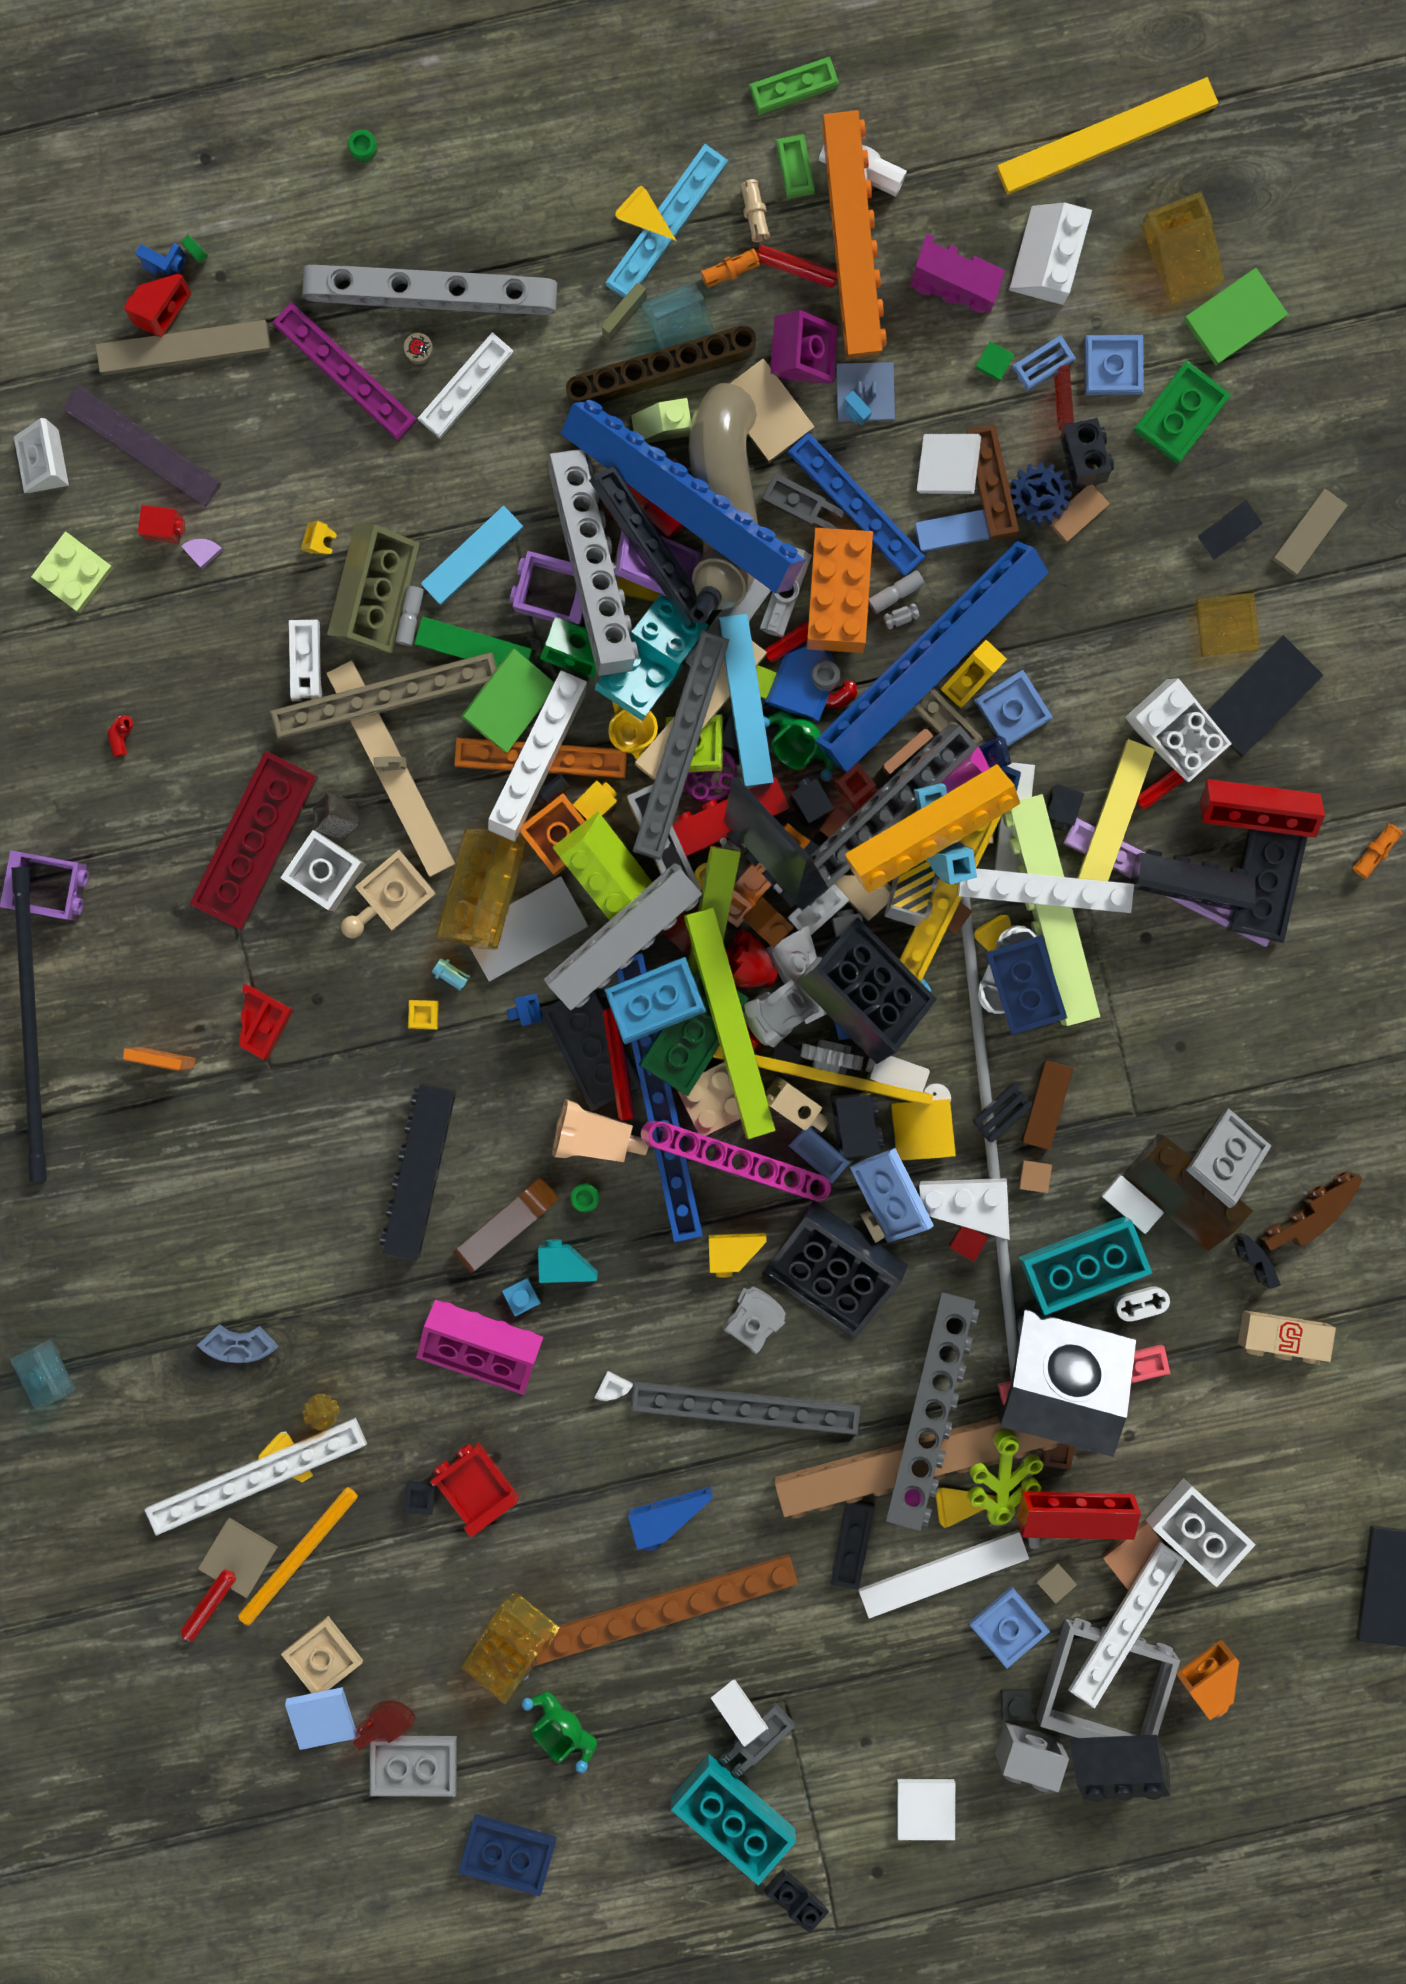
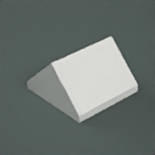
(40, 457)

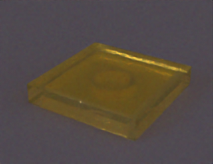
(1227, 624)

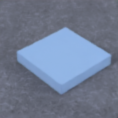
(320, 1718)

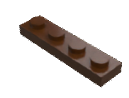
(994, 486)

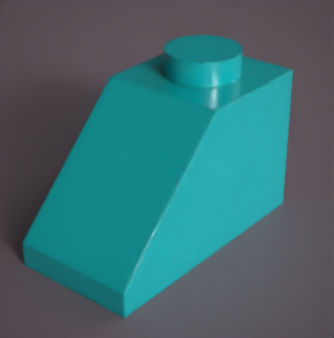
(563, 1264)

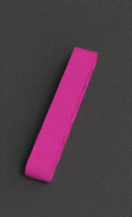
(749, 1160)

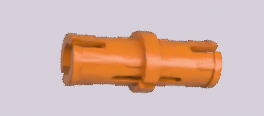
(730, 268)
(1377, 851)

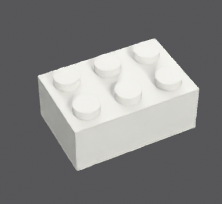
(1200, 1532)

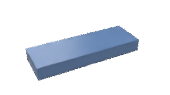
(951, 531)

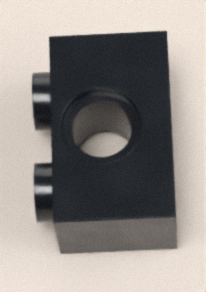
(810, 801)

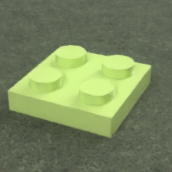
(72, 572)

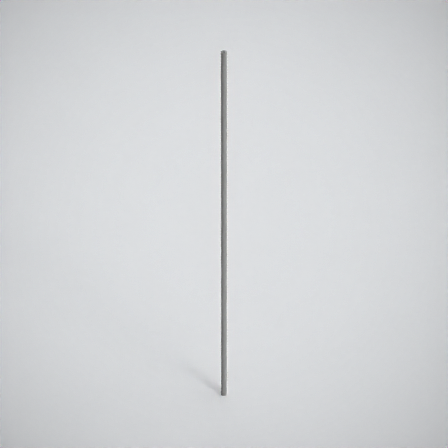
(991, 1147)

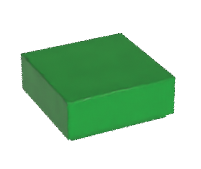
(994, 361)

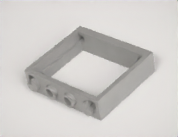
(1084, 1728)

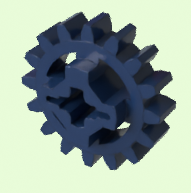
(1051, 498)

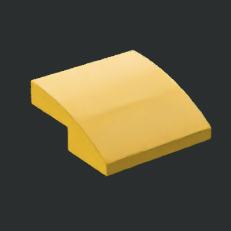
(923, 1130)

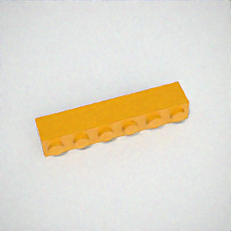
(932, 828)

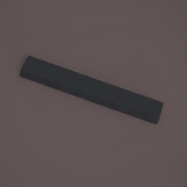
(646, 541)

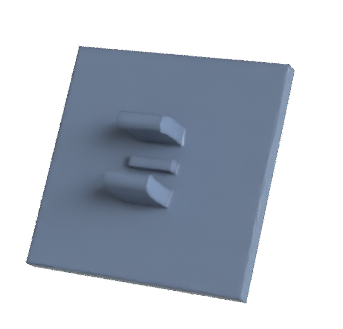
(872, 384)

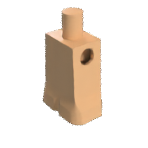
(593, 1135)

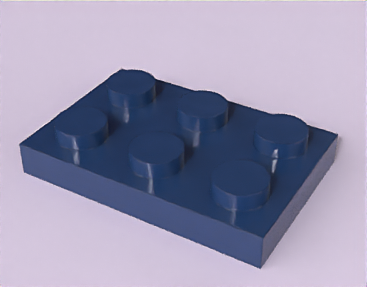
(1026, 985)
(507, 1855)

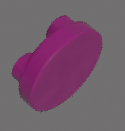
(701, 786)

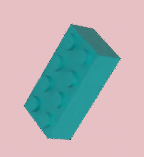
(1085, 1265)
(733, 1819)

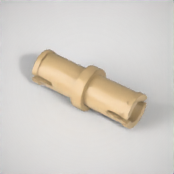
(754, 210)

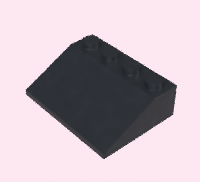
(771, 848)
(867, 991)
(835, 1269)

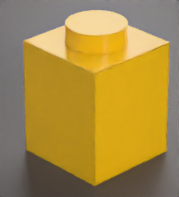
(596, 799)

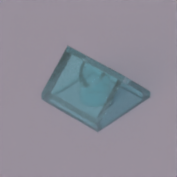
(678, 316)
(43, 1374)

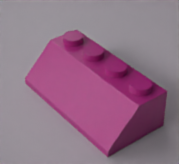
(479, 1346)

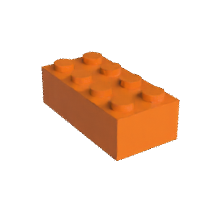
(839, 590)

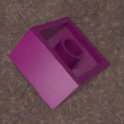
(803, 348)

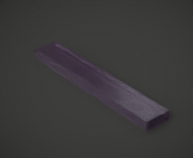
(142, 446)

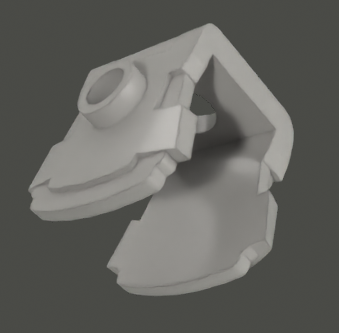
(775, 1014)
(755, 1318)

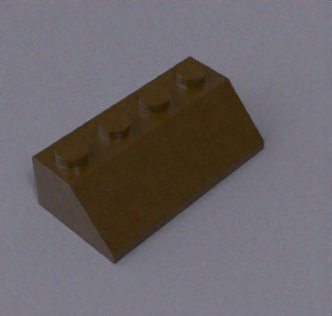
(1164, 1180)

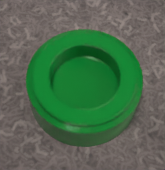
(362, 145)
(194, 248)
(585, 1197)

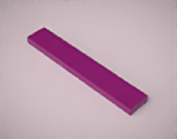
(344, 371)

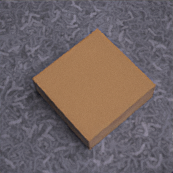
(1035, 1176)

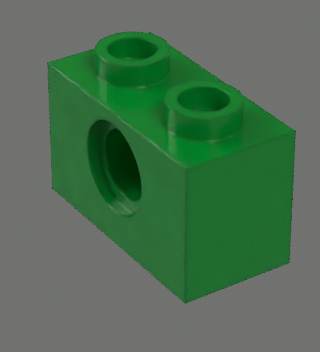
(561, 652)

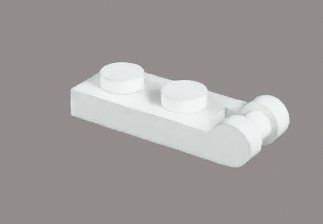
(304, 659)

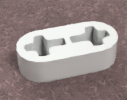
(1140, 1297)

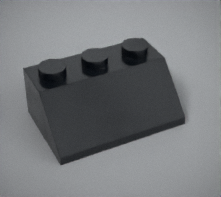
(1121, 1767)

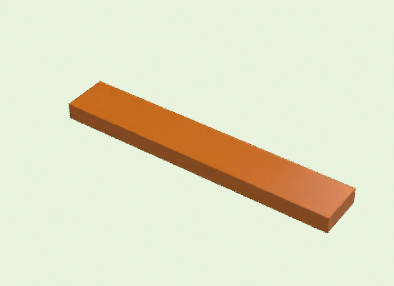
(568, 761)

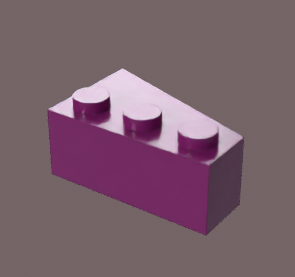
(956, 277)

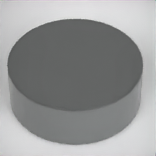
(825, 675)

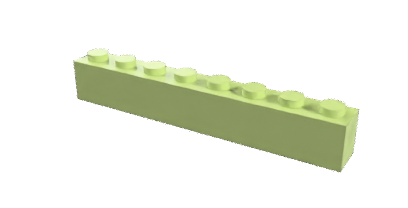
(1038, 855)

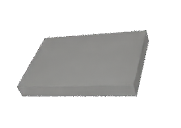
(1228, 1158)
(414, 1766)

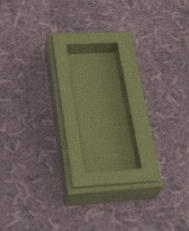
(624, 311)

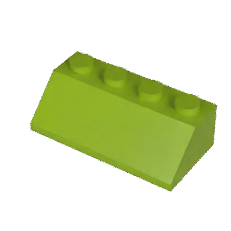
(602, 865)

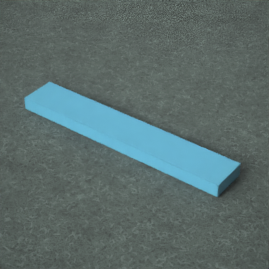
(675, 211)
(746, 701)

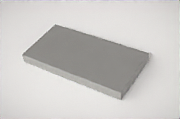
(533, 927)

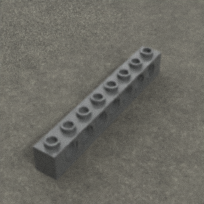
(893, 800)
(949, 1308)

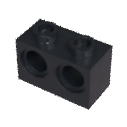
(1080, 453)

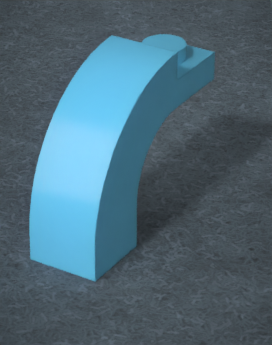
(956, 861)

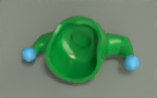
(796, 743)
(560, 1731)

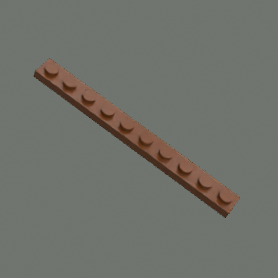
(671, 1607)

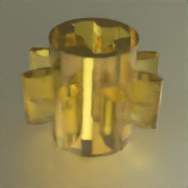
(321, 1412)

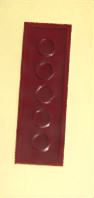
(253, 840)

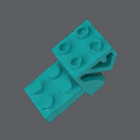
(662, 647)

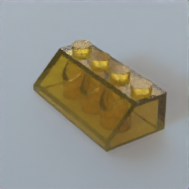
(480, 889)

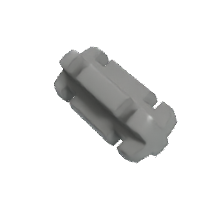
(901, 616)

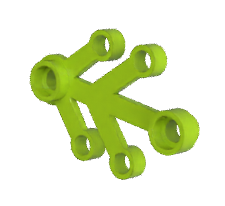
(1003, 1507)

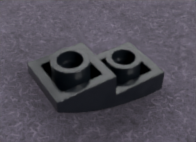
(1230, 529)
(1251, 1253)
(797, 1900)

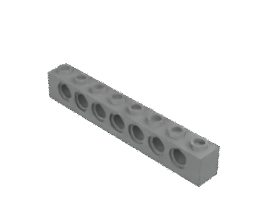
(608, 656)

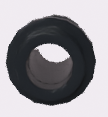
(552, 791)

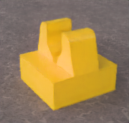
(314, 538)

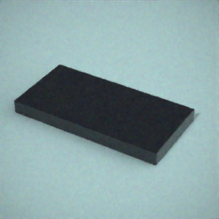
(1263, 695)
(1276, 865)
(584, 1046)
(1384, 1588)

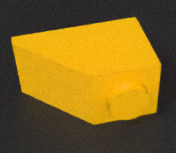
(973, 674)
(732, 1251)

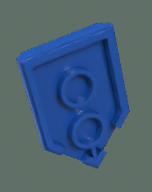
(794, 687)

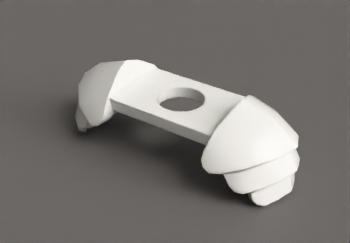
(987, 990)

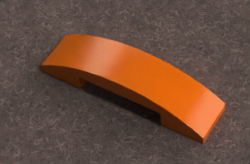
(752, 884)

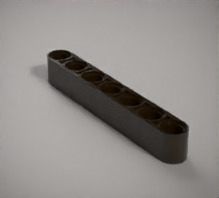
(672, 357)

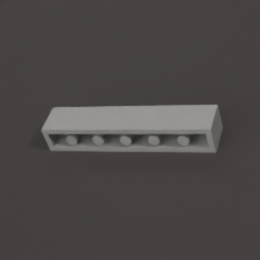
(623, 937)

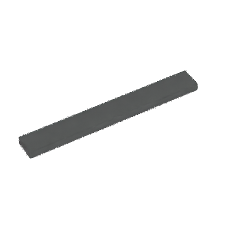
(681, 745)
(745, 1408)

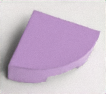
(202, 551)

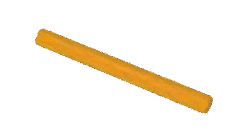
(297, 1556)

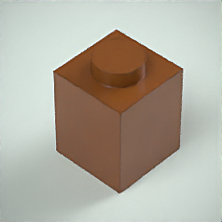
(768, 922)

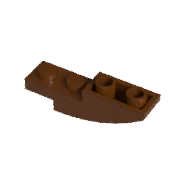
(1323, 1209)

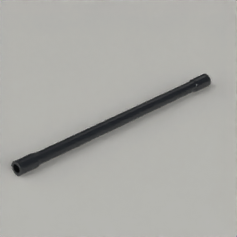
(21, 890)

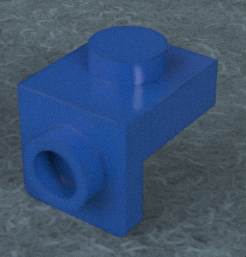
(155, 262)

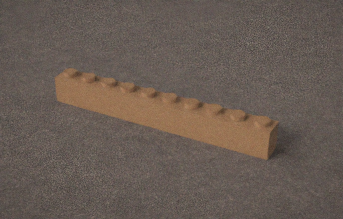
(878, 1469)

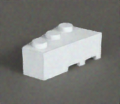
(969, 1203)

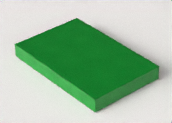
(1182, 412)

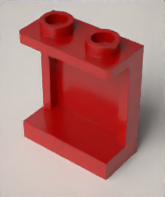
(474, 1487)

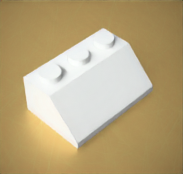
(1050, 251)

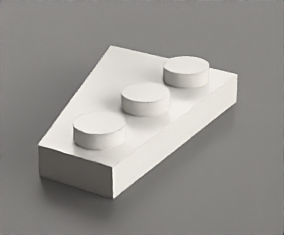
(791, 959)

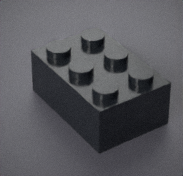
(856, 1123)

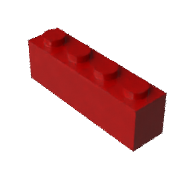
(1262, 808)
(708, 827)
(1078, 1515)

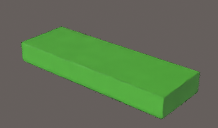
(794, 85)

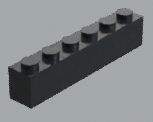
(419, 1171)

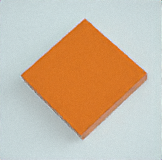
(158, 1058)

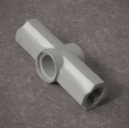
(779, 608)

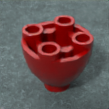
(750, 962)

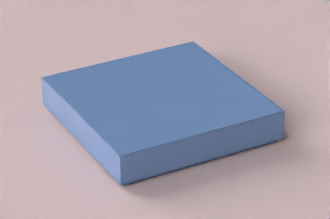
(1114, 365)
(1013, 708)
(1009, 1627)

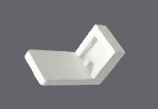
(898, 1073)

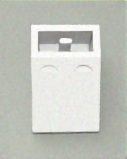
(1178, 729)

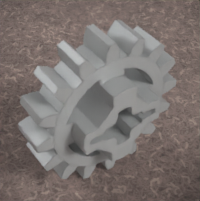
(831, 1056)

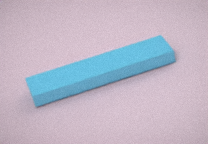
(472, 555)

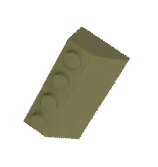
(373, 587)

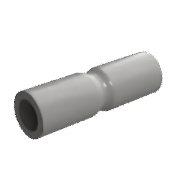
(893, 593)
(410, 611)

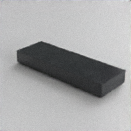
(852, 1544)

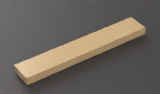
(651, 758)

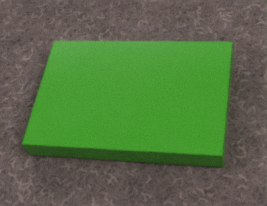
(1235, 316)
(508, 700)

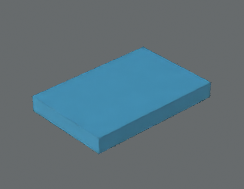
(655, 1000)

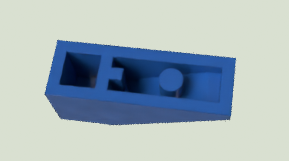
(660, 1520)

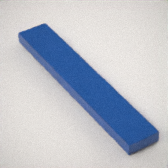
(856, 504)

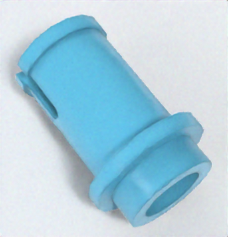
(450, 974)

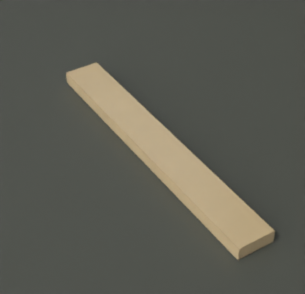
(397, 783)

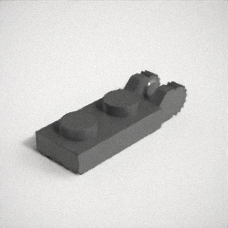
(799, 502)
(779, 1726)

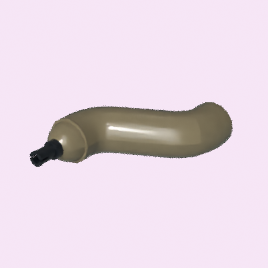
(721, 461)

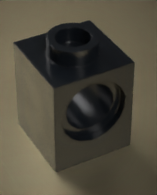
(1063, 806)

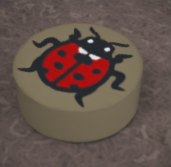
(418, 348)

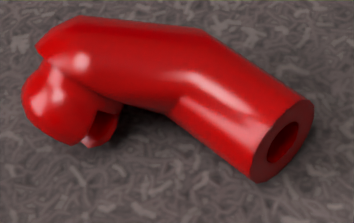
(843, 696)
(118, 733)

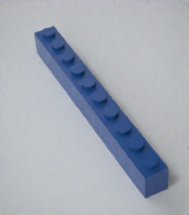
(683, 496)
(932, 656)
(662, 1108)

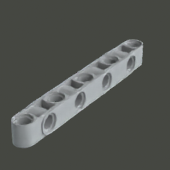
(429, 289)

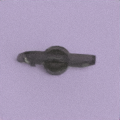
(538, 646)

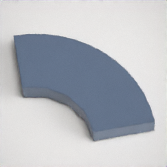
(237, 1347)

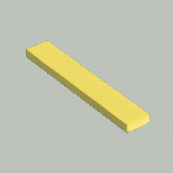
(1116, 812)

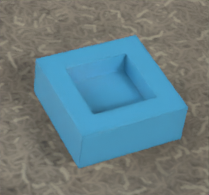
(856, 409)
(521, 1296)

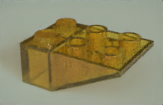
(1184, 247)
(510, 1647)

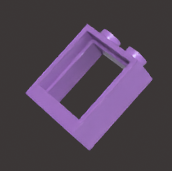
(519, 592)
(78, 880)

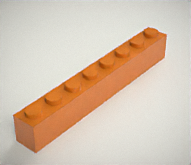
(852, 234)

